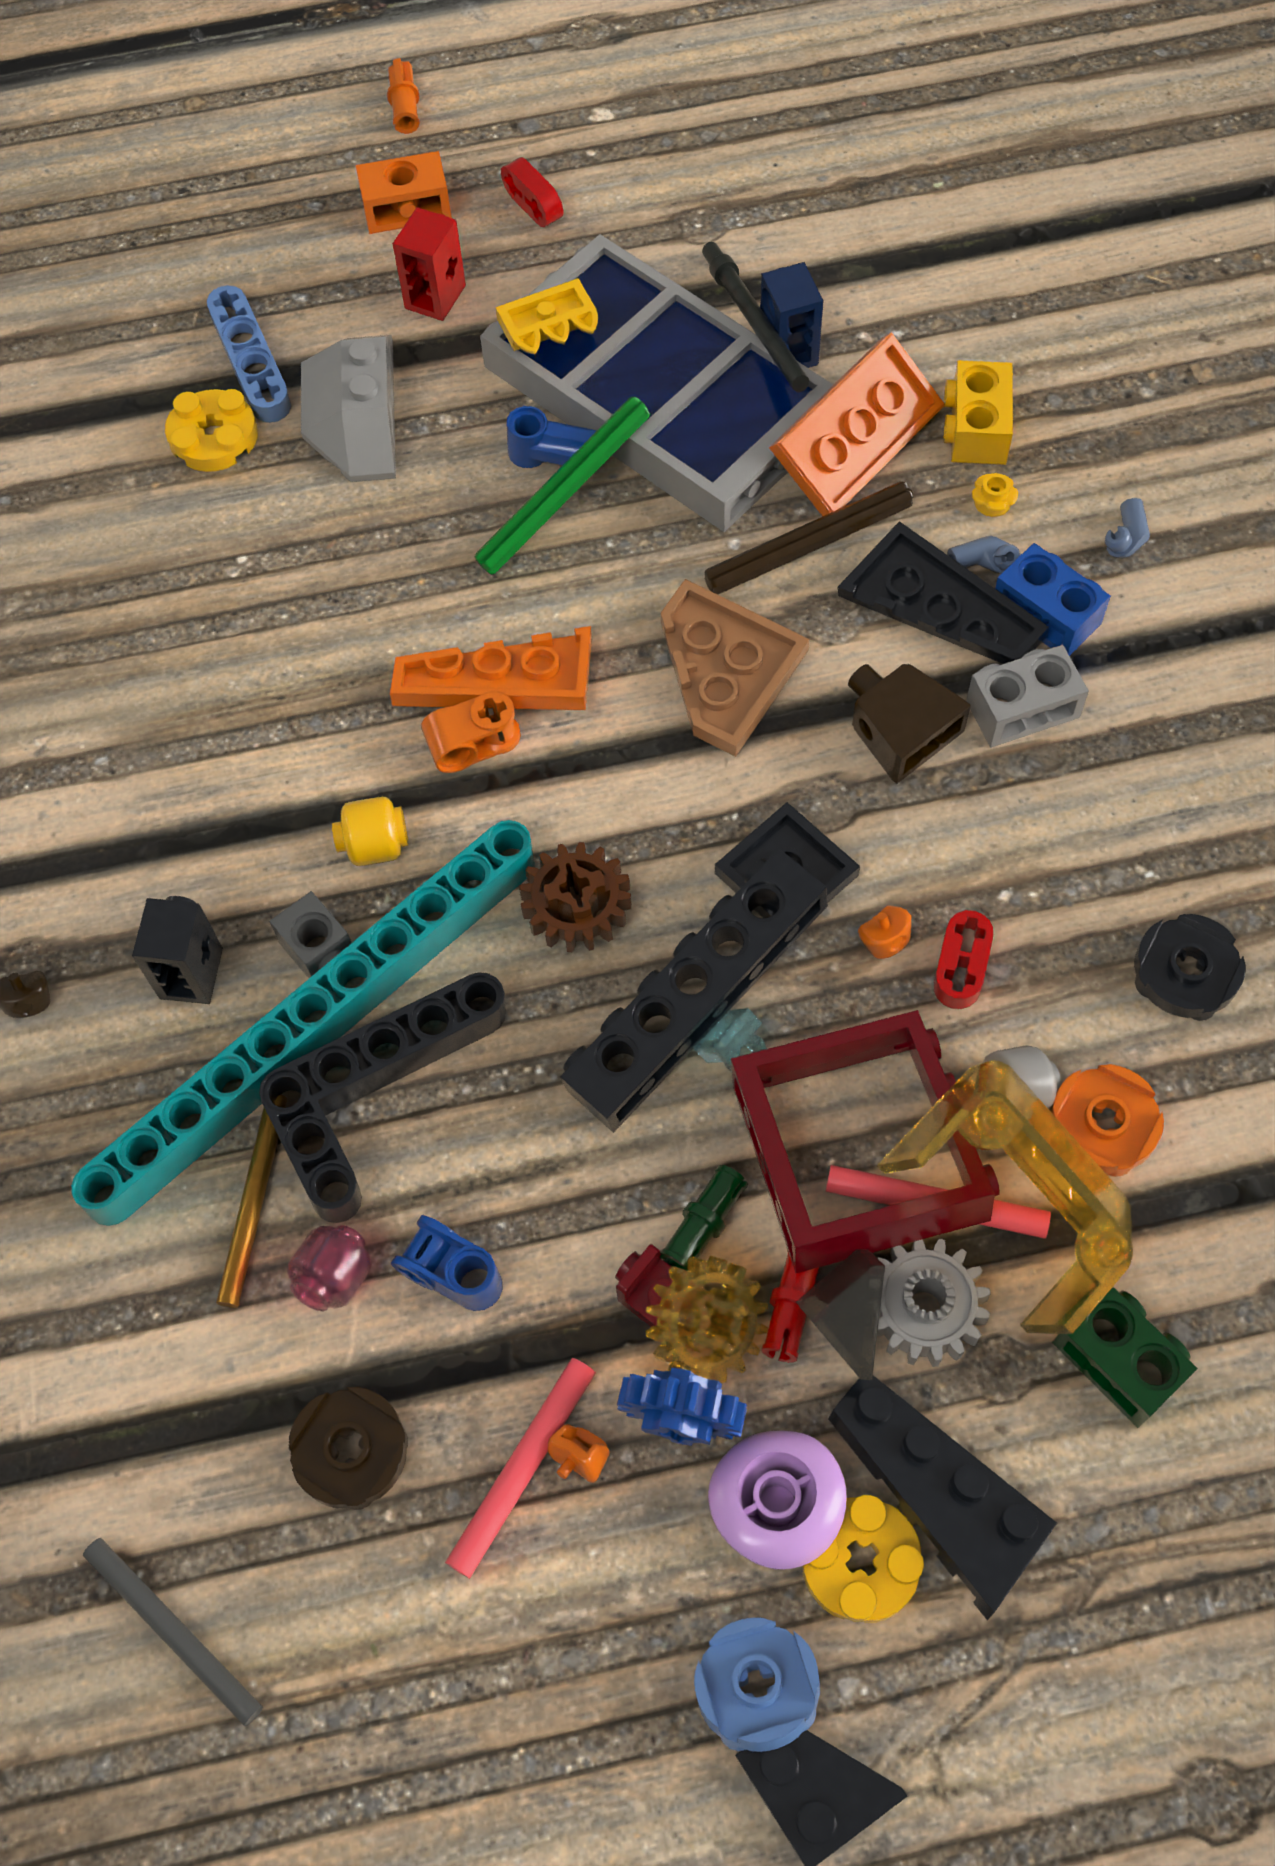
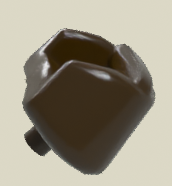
(24, 994)

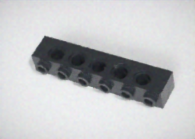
(692, 1016)

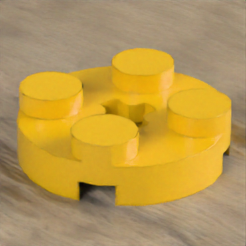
(204, 409)
(896, 1564)

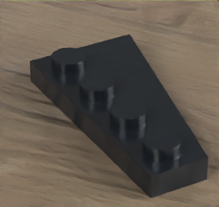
(938, 595)
(964, 1508)

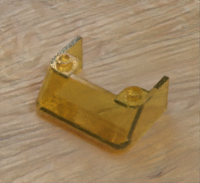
(1000, 1111)

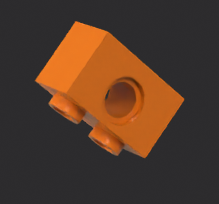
(399, 185)

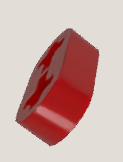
(532, 192)
(974, 962)

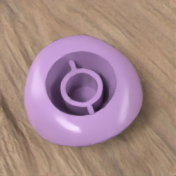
(778, 1498)

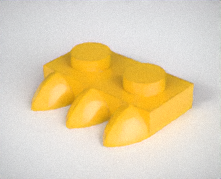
(547, 316)

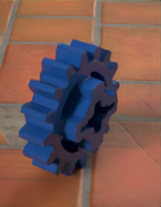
(681, 1406)

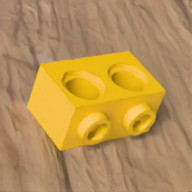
(981, 412)

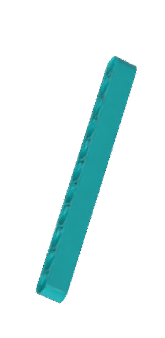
(286, 1023)

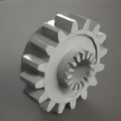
(950, 1283)

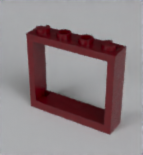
(879, 1228)

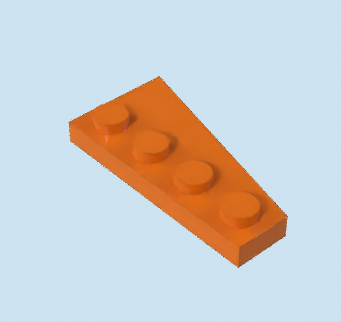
(533, 674)

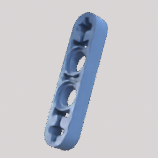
(248, 353)

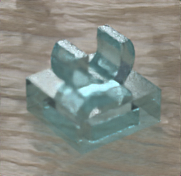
(730, 1036)

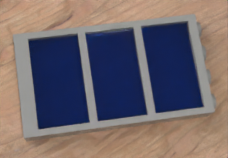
(700, 374)

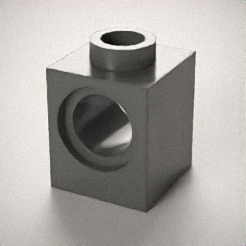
(304, 922)

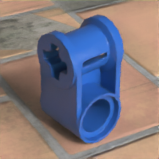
(441, 1259)

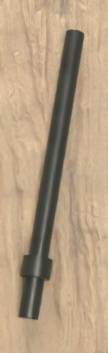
(727, 275)

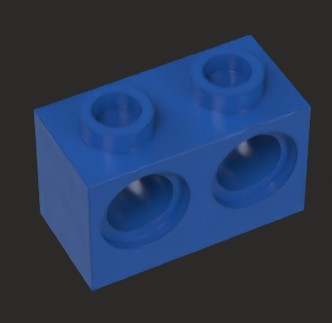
(1055, 596)

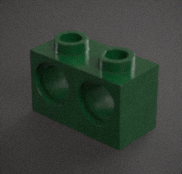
(1114, 1364)

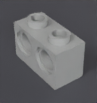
(1030, 704)

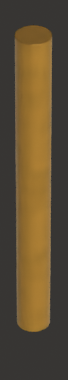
(249, 1211)

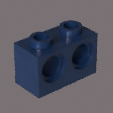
(794, 310)

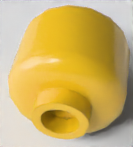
(370, 831)

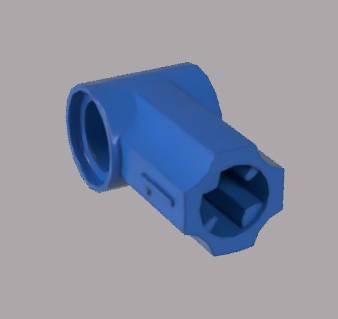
(537, 440)

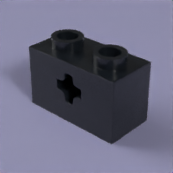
(178, 950)

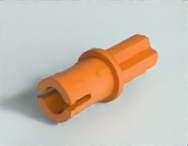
(403, 97)

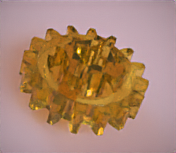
(685, 1317)

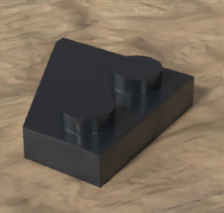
(818, 1794)

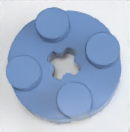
(748, 1720)

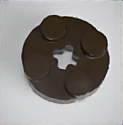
(357, 1480)

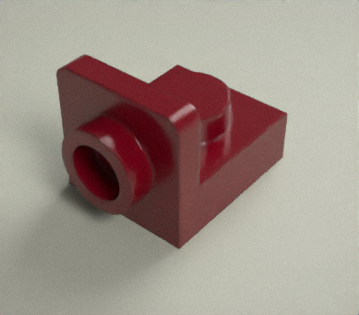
(638, 1278)

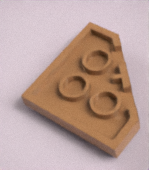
(726, 663)

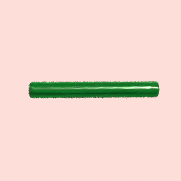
(562, 485)

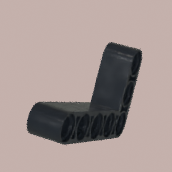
(368, 1075)

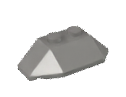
(351, 406)

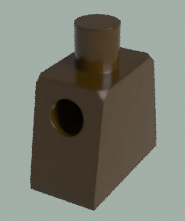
(905, 717)

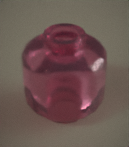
(329, 1267)

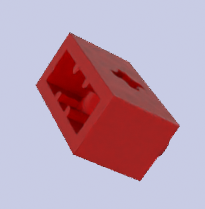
(429, 263)

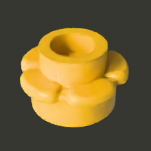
(991, 502)

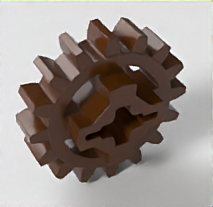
(555, 910)

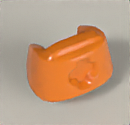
(887, 932)
(578, 1451)

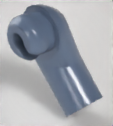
(1132, 534)
(987, 552)

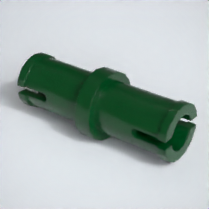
(704, 1217)

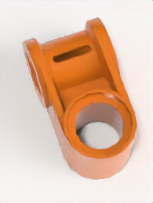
(468, 733)

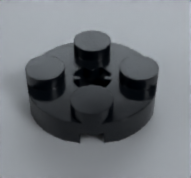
(1185, 994)

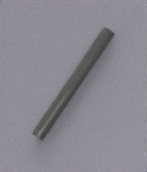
(173, 1632)

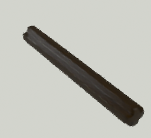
(808, 537)

